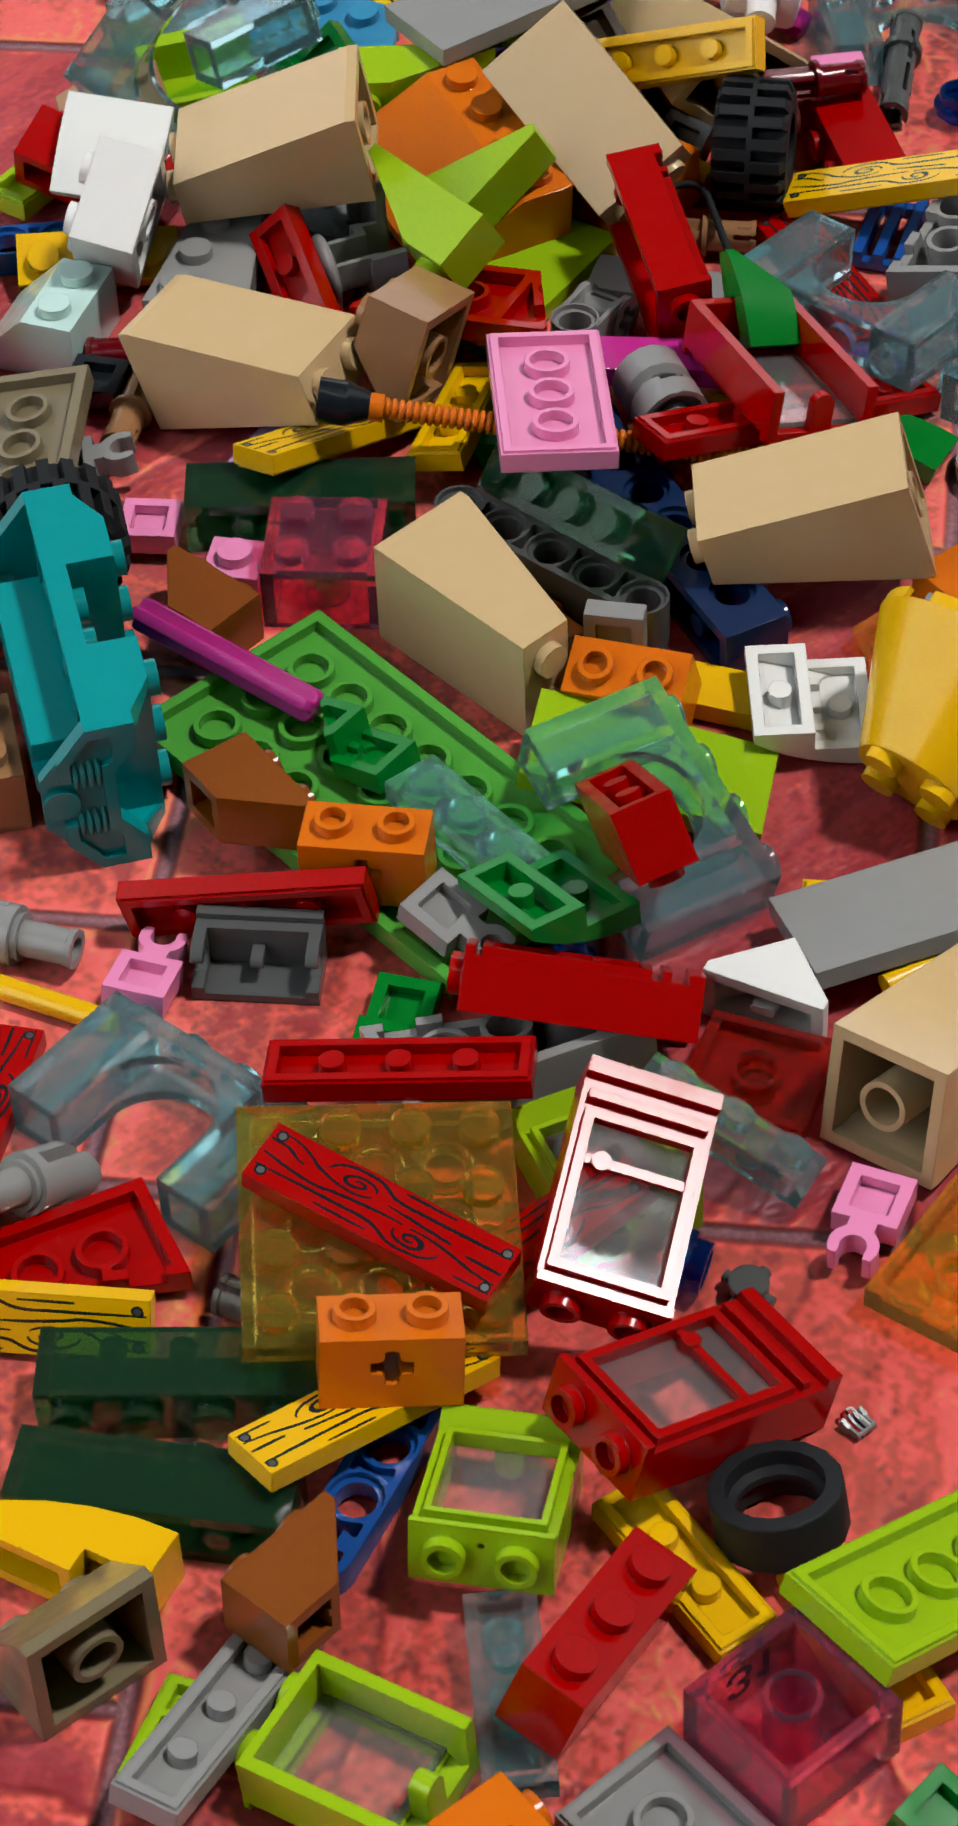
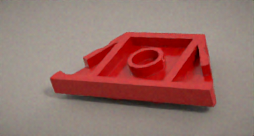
(502, 303)

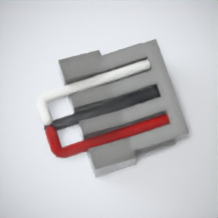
(858, 1423)

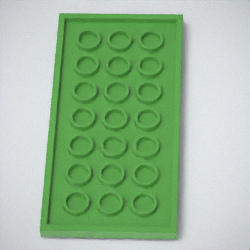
(348, 670)

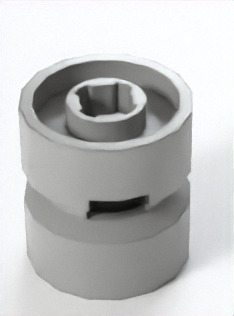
(654, 381)

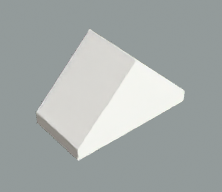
(768, 986)

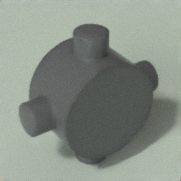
(748, 1276)

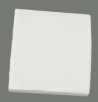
(93, 115)
(806, 704)

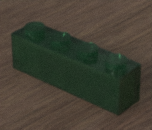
(237, 501)
(590, 515)
(159, 1381)
(170, 1484)

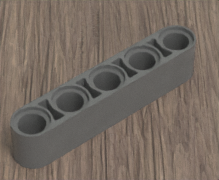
(569, 569)

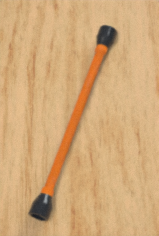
(346, 403)

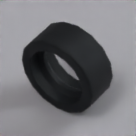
(771, 1471)

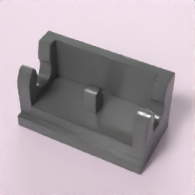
(259, 954)

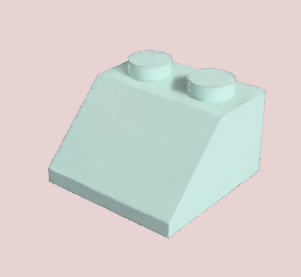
(57, 315)

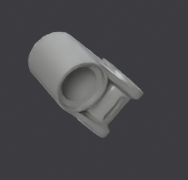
(596, 311)

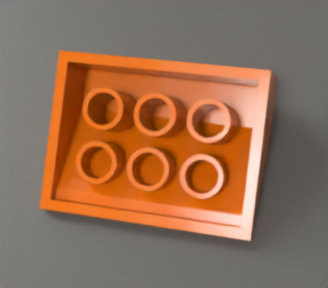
(455, 115)

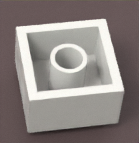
(117, 208)

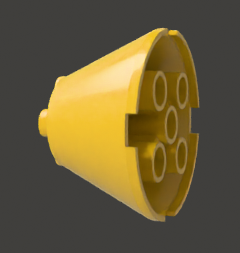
(913, 705)

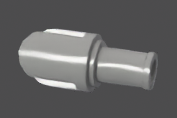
(37, 940)
(46, 1178)

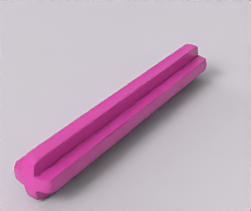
(227, 660)

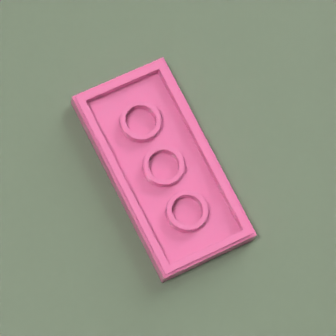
(551, 401)

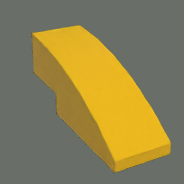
(56, 1541)

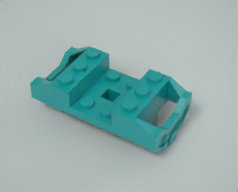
(81, 678)

